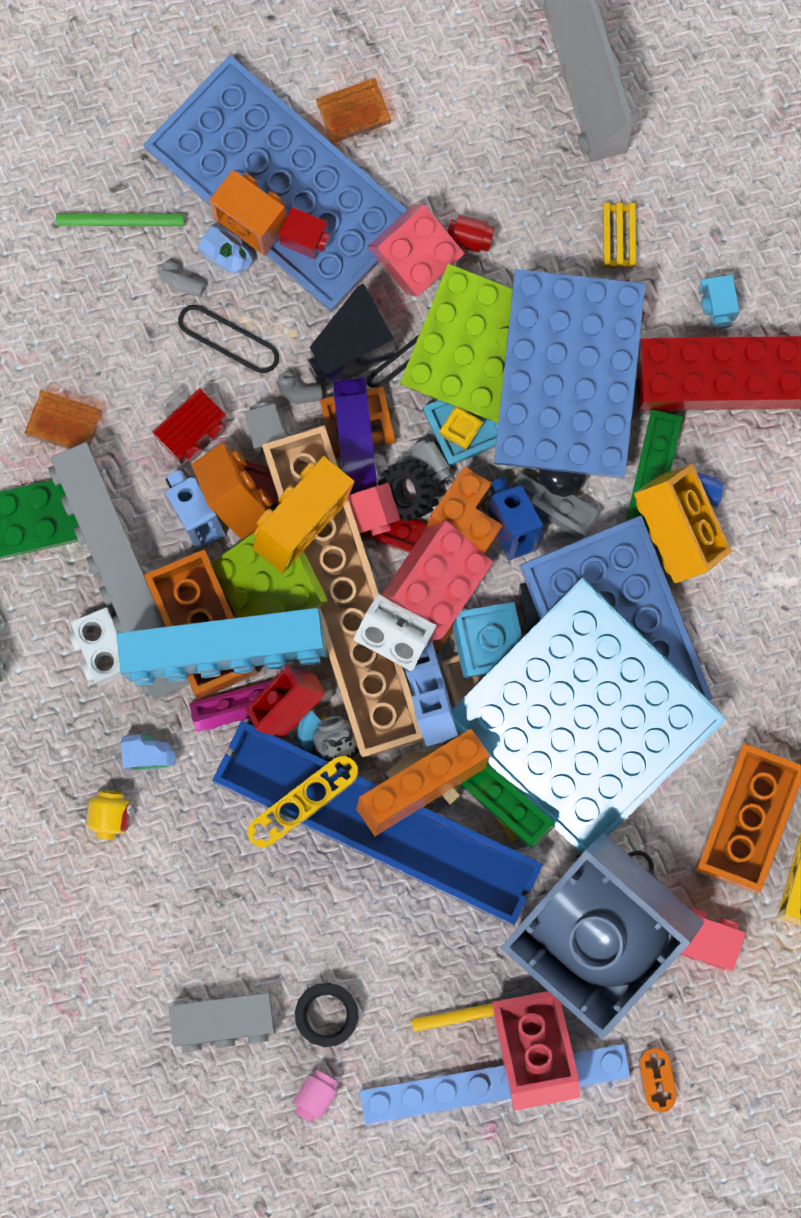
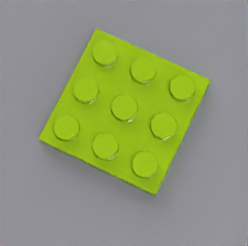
(260, 589)

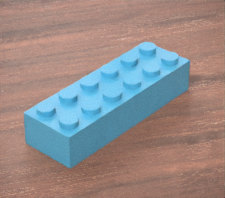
(222, 645)

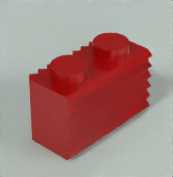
(191, 427)
(285, 701)

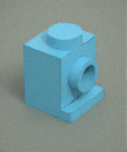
(719, 300)

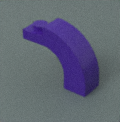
(355, 433)

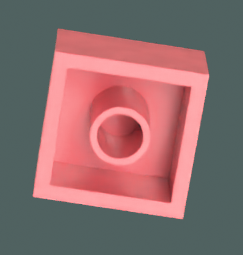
(415, 249)

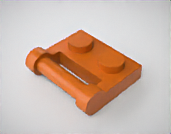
(377, 411)

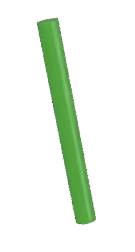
(119, 219)

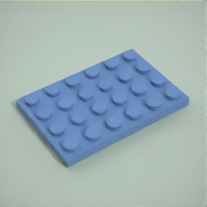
(569, 373)
(630, 577)

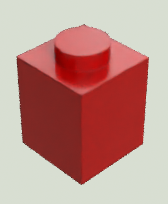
(304, 233)

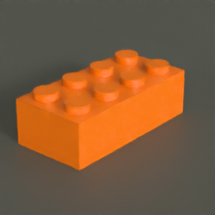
(189, 595)
(750, 819)

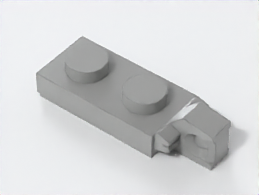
(565, 512)

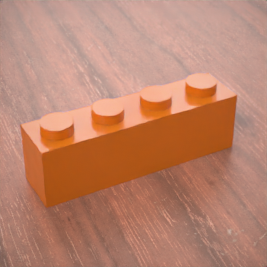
(422, 782)

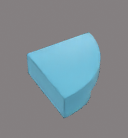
(306, 730)

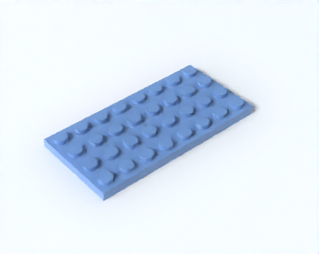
(248, 129)

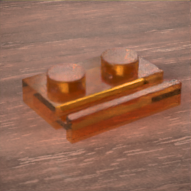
(353, 110)
(62, 421)

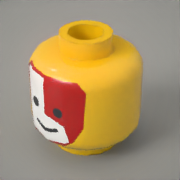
(108, 814)

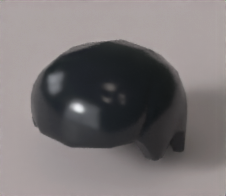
(561, 483)

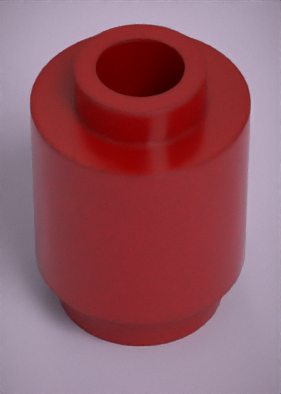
(471, 233)

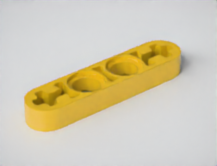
(306, 806)

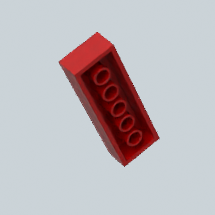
(719, 373)

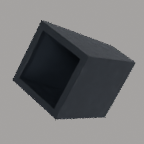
(351, 341)

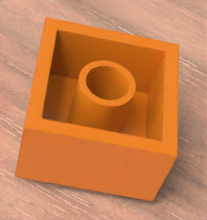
(248, 211)

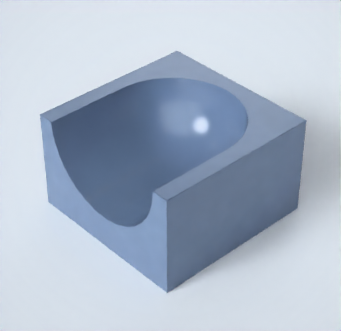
(603, 935)

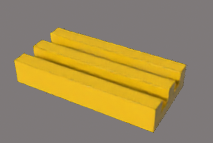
(619, 209)

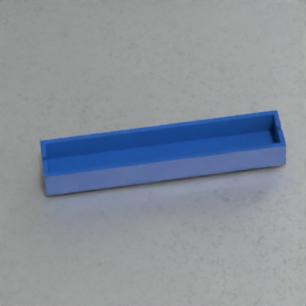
(418, 846)

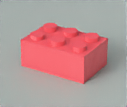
(438, 576)
(536, 1050)

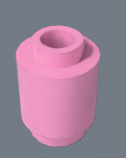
(315, 1096)

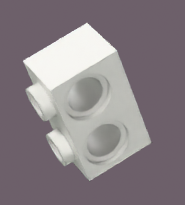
(394, 632)
(94, 650)

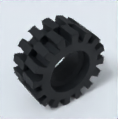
(423, 485)

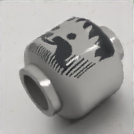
(334, 739)

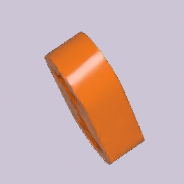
(666, 1080)

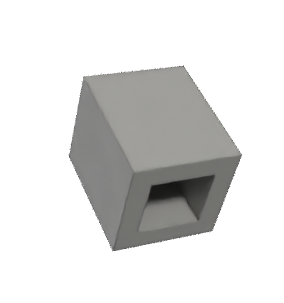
(263, 425)

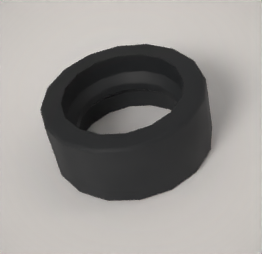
(302, 1008)

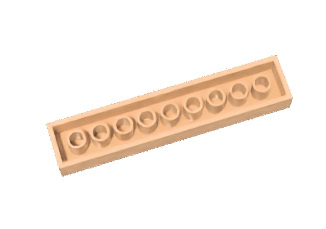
(369, 683)

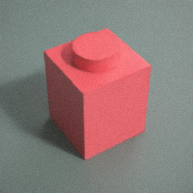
(374, 509)

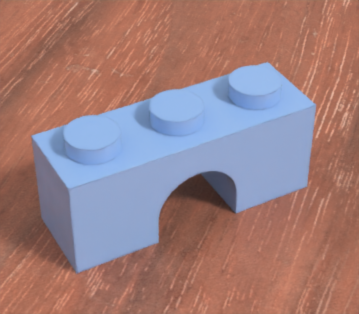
(431, 699)

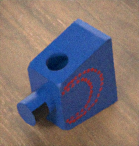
(519, 519)

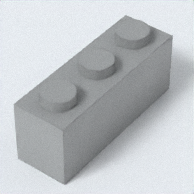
(222, 1021)

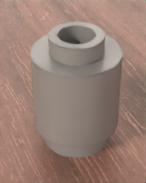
(433, 457)

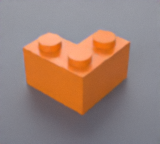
(231, 490)
(461, 509)

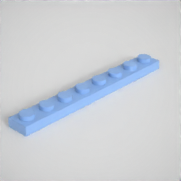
(478, 1087)

